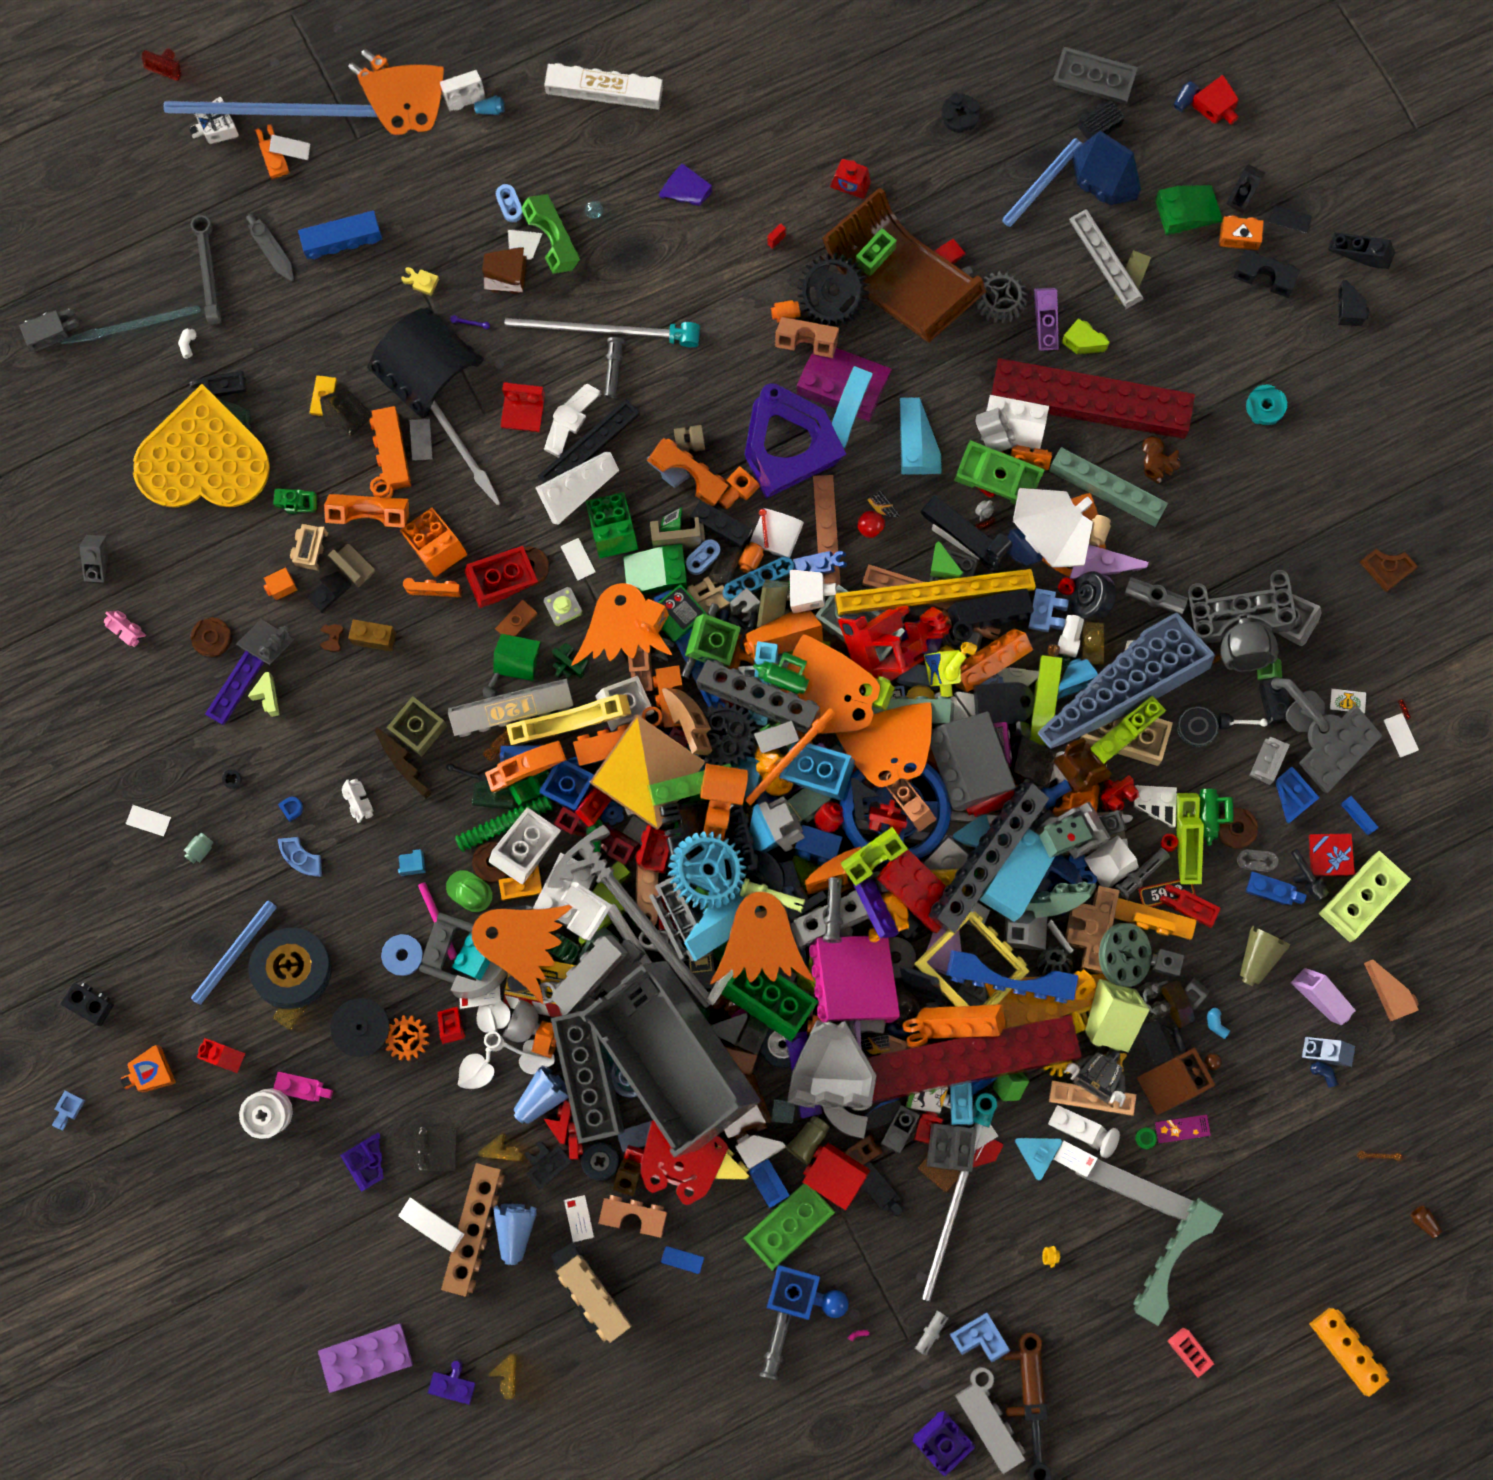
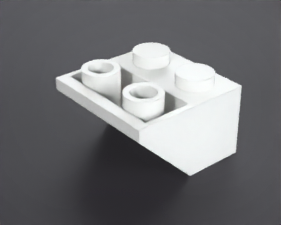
(463, 90)

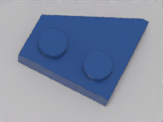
(1294, 794)

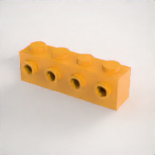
(1349, 1351)

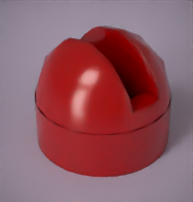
(1066, 590)
(1173, 842)

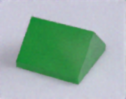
(516, 657)

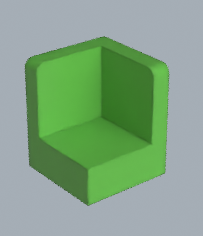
(1011, 1086)

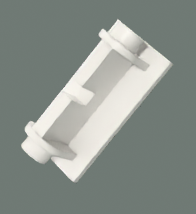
(358, 807)

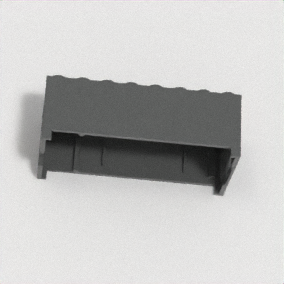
(671, 1057)

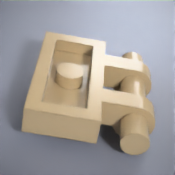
(714, 595)

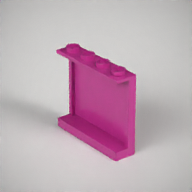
(854, 980)

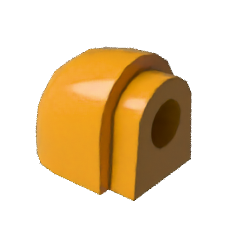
(1085, 984)

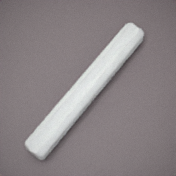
(625, 930)

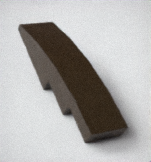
(399, 758)

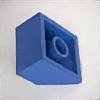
(567, 785)

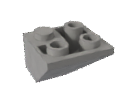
(1026, 932)

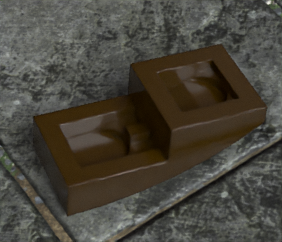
(1180, 1005)

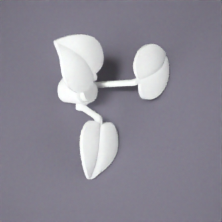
(475, 1070)

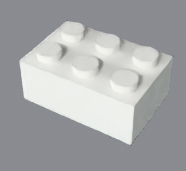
(552, 896)

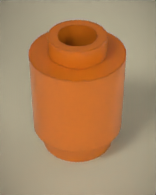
(785, 309)
(751, 557)

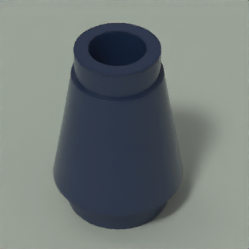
(1186, 96)

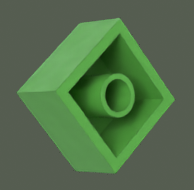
(712, 640)

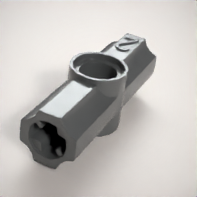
(1169, 600)

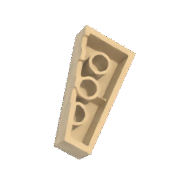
(594, 1299)

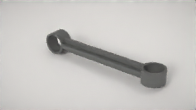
(211, 309)

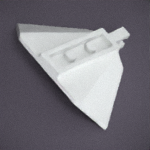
(1054, 525)

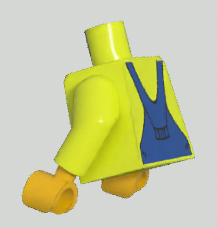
(944, 666)

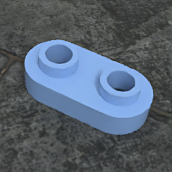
(510, 204)
(702, 557)

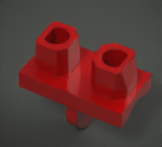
(1116, 792)
(889, 815)

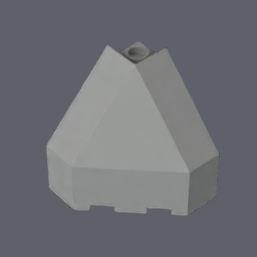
(832, 1071)

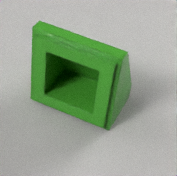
(1271, 671)

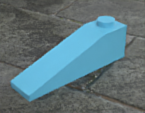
(918, 445)
(713, 928)

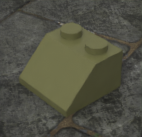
(773, 601)

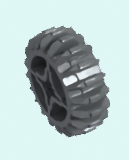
(1013, 307)

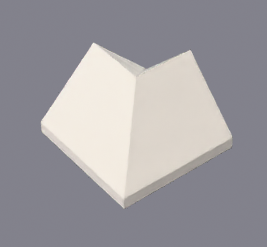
(1112, 862)

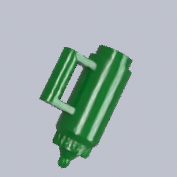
(782, 676)
(1210, 813)

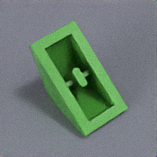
(943, 565)

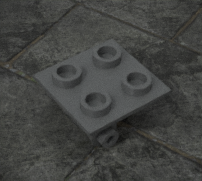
(265, 641)

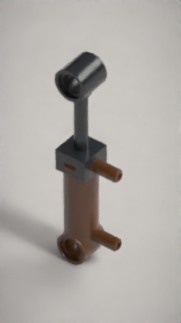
(1033, 1404)

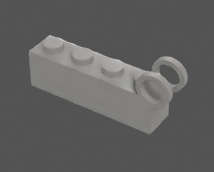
(586, 976)
(988, 1424)

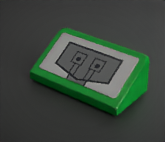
(672, 521)

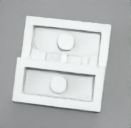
(781, 533)

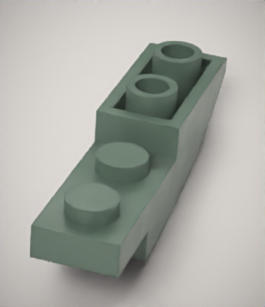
(1061, 899)

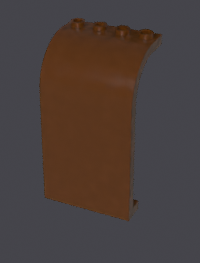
(914, 280)

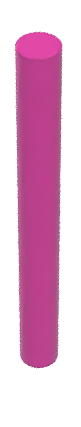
(434, 913)

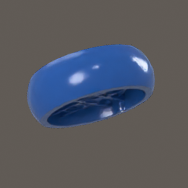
(941, 810)

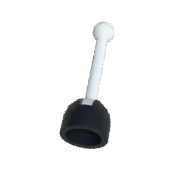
(1226, 721)

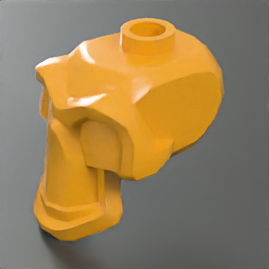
(767, 763)
(898, 912)

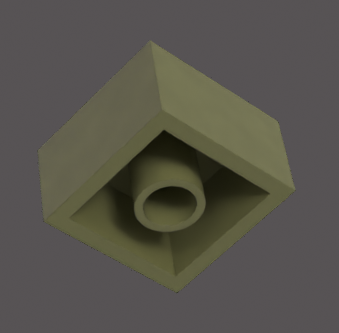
(417, 726)

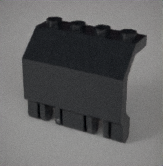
(692, 819)

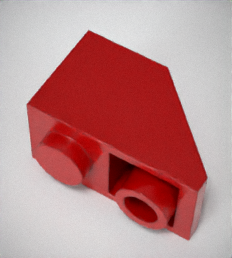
(220, 1055)

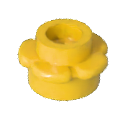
(1051, 1256)

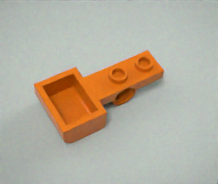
(721, 787)

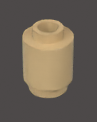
(1099, 530)

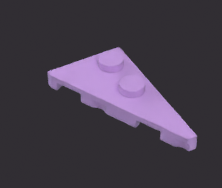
(1107, 563)

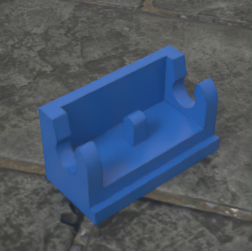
(768, 1183)

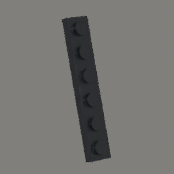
(592, 441)

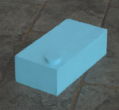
(1018, 877)

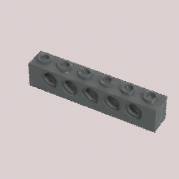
(745, 698)

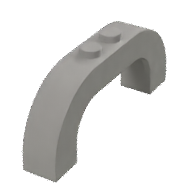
(842, 1120)

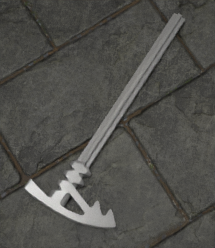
(605, 875)

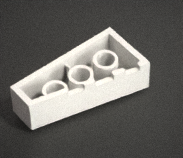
(575, 486)

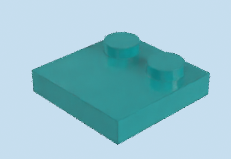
(470, 960)

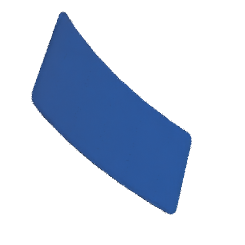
(682, 1260)

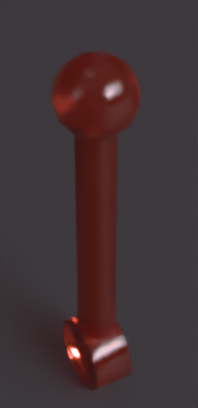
(762, 513)

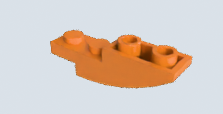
(525, 764)

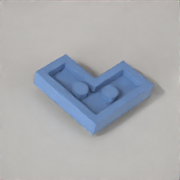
(981, 1332)

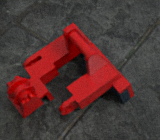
(863, 636)

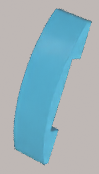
(850, 403)
(769, 653)

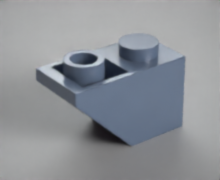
(1328, 1051)

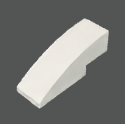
(431, 1225)

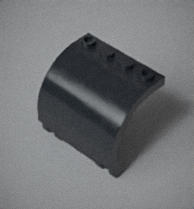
(420, 359)

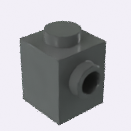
(1167, 963)

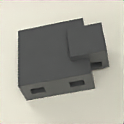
(625, 967)

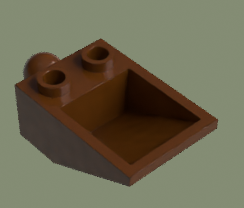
(1174, 1082)

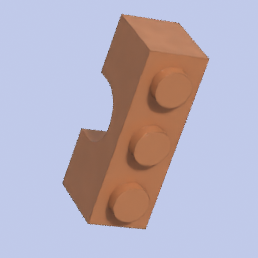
(792, 332)
(615, 1210)

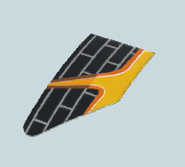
(876, 1044)

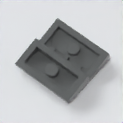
(951, 1147)

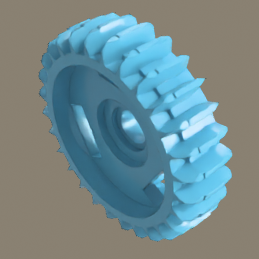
(692, 871)

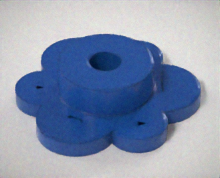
(612, 819)

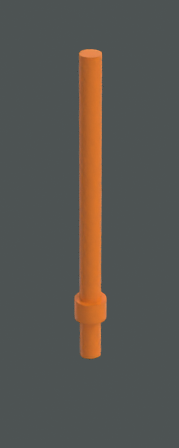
(818, 726)

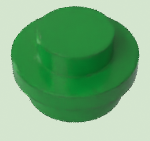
(1146, 1138)

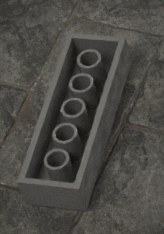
(587, 1079)

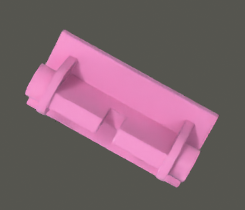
(117, 621)

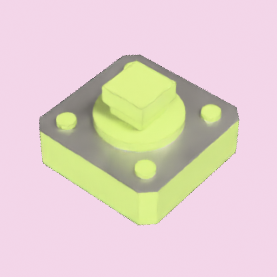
(562, 606)

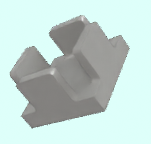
(782, 823)
(1093, 824)
(948, 855)

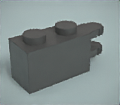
(48, 329)

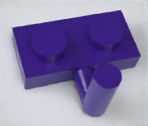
(452, 1386)

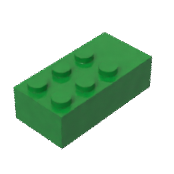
(774, 1003)

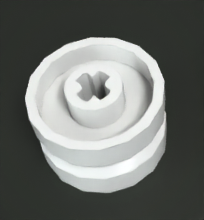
(257, 1122)

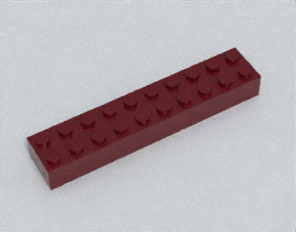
(1096, 398)
(974, 1058)

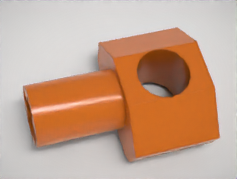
(735, 491)

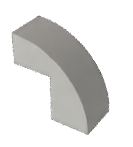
(470, 989)

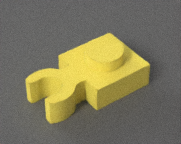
(422, 282)

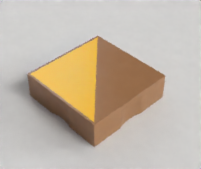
(641, 759)

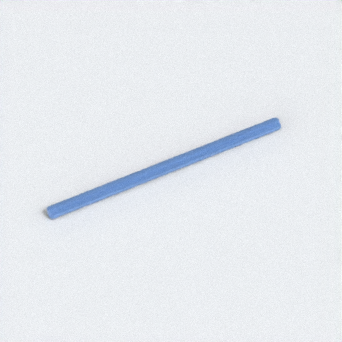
(269, 109)

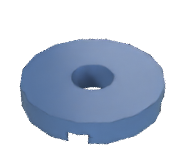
(390, 951)

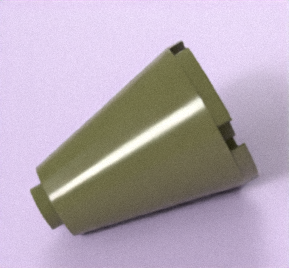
(1261, 955)

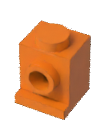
(544, 1040)

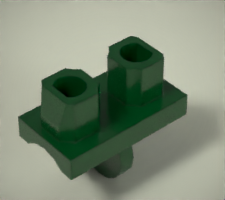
(562, 655)

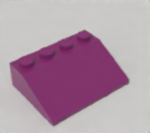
(826, 379)

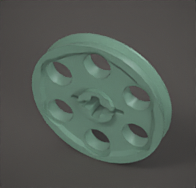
(1130, 949)

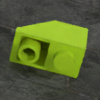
(1084, 339)

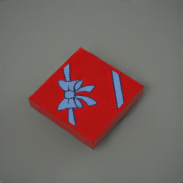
(1331, 854)

